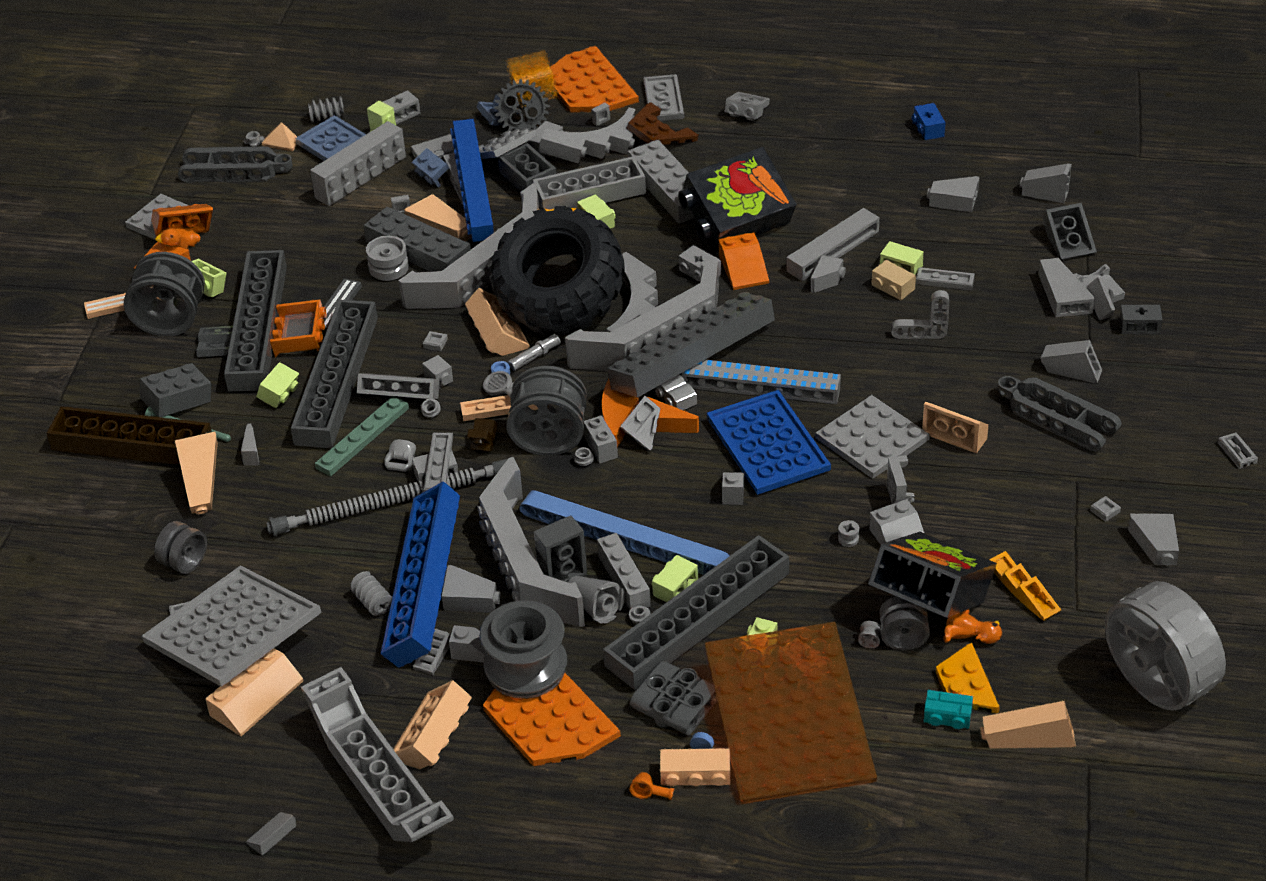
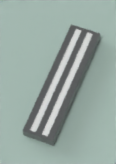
(346, 291)

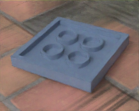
(329, 138)

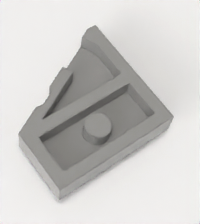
(642, 422)

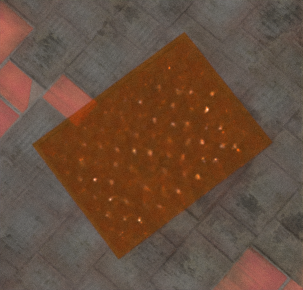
(789, 713)

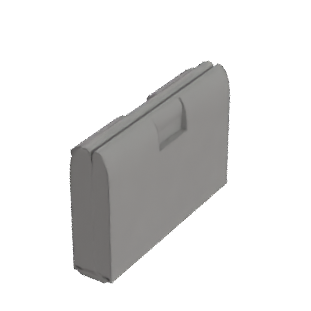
(439, 146)

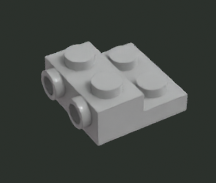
(746, 105)

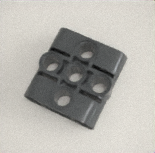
(674, 697)

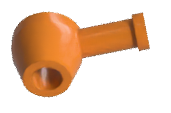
(643, 787)

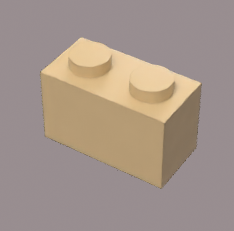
(893, 280)

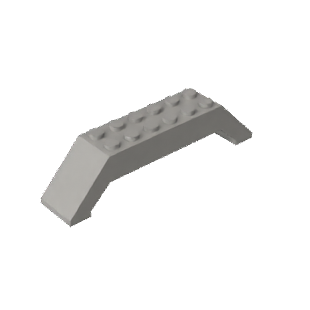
(463, 277)
(602, 349)
(514, 552)
(371, 760)

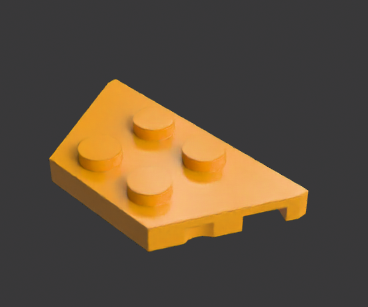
(965, 676)

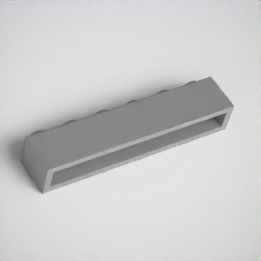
(833, 243)

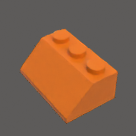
(191, 217)

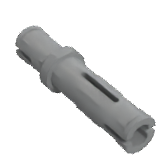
(539, 349)

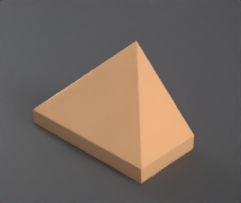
(281, 139)

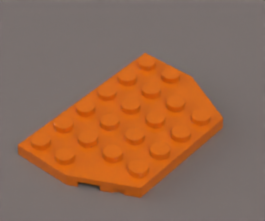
(589, 80)
(552, 725)

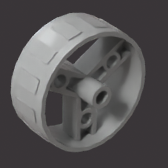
(1165, 645)

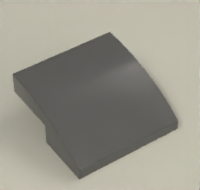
(214, 341)

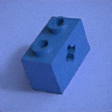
(929, 121)

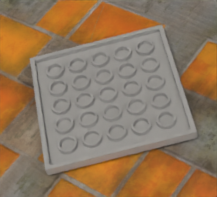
(231, 625)

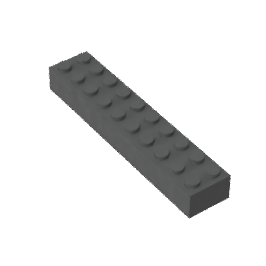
(254, 320)
(690, 344)
(334, 374)
(696, 611)

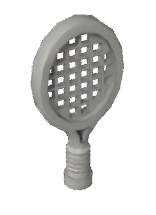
(498, 383)

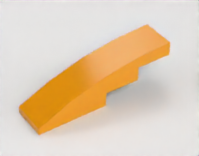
(1024, 588)

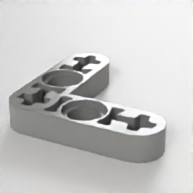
(930, 326)

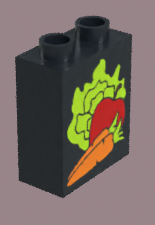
(737, 197)
(932, 574)

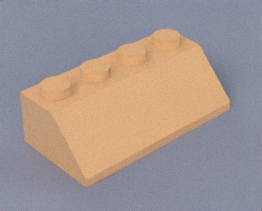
(495, 325)
(253, 692)
(432, 725)

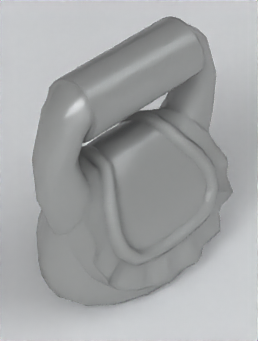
(400, 450)

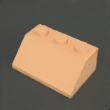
(954, 428)

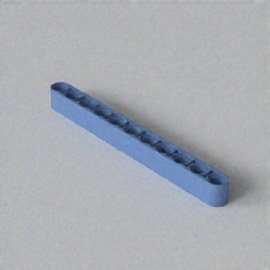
(633, 535)

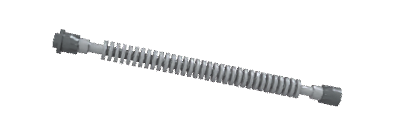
(283, 523)

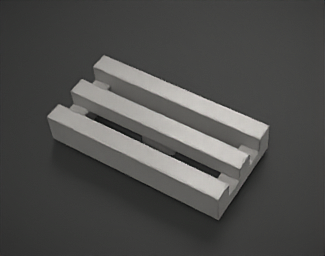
(1234, 451)

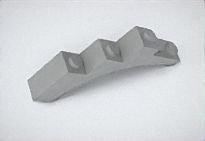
(596, 143)
(640, 283)

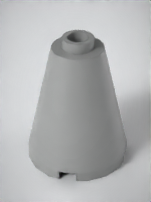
(600, 597)

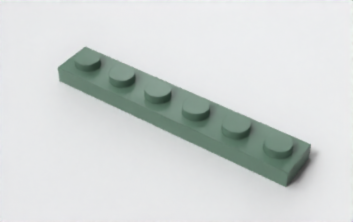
(361, 436)

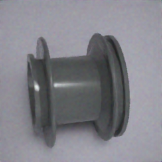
(523, 649)

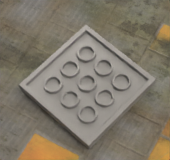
(871, 435)

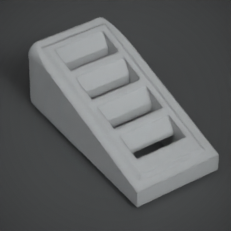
(249, 449)
(439, 640)

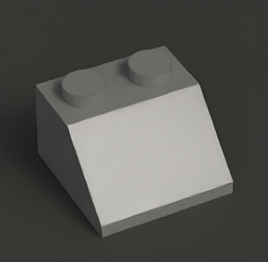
(894, 521)

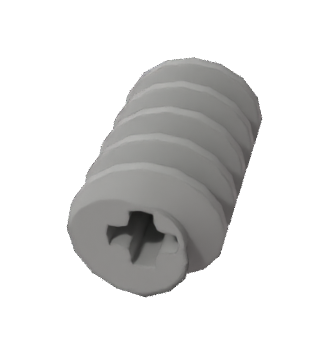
(326, 109)
(371, 593)

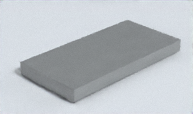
(665, 94)

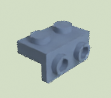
(488, 111)
(430, 167)

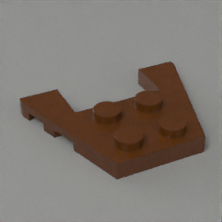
(650, 129)

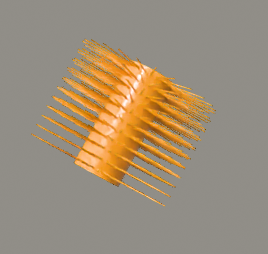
(539, 73)

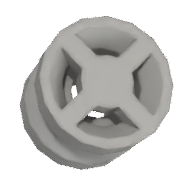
(848, 533)
(869, 634)

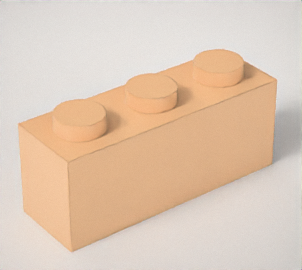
(695, 767)

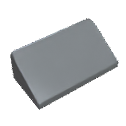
(1102, 302)
(272, 832)

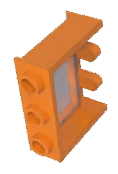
(298, 327)

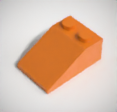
(743, 261)

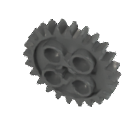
(537, 102)

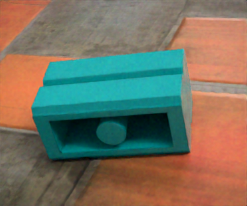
(948, 709)

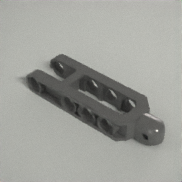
(210, 161)
(1072, 429)

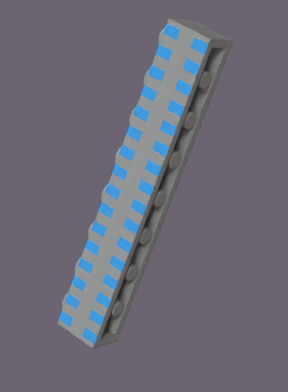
(763, 379)

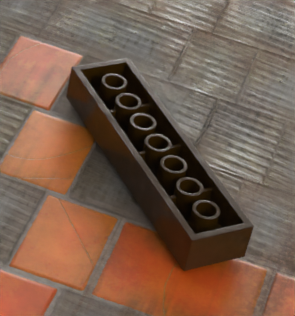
(121, 434)

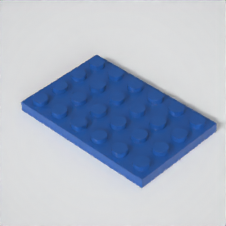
(768, 442)

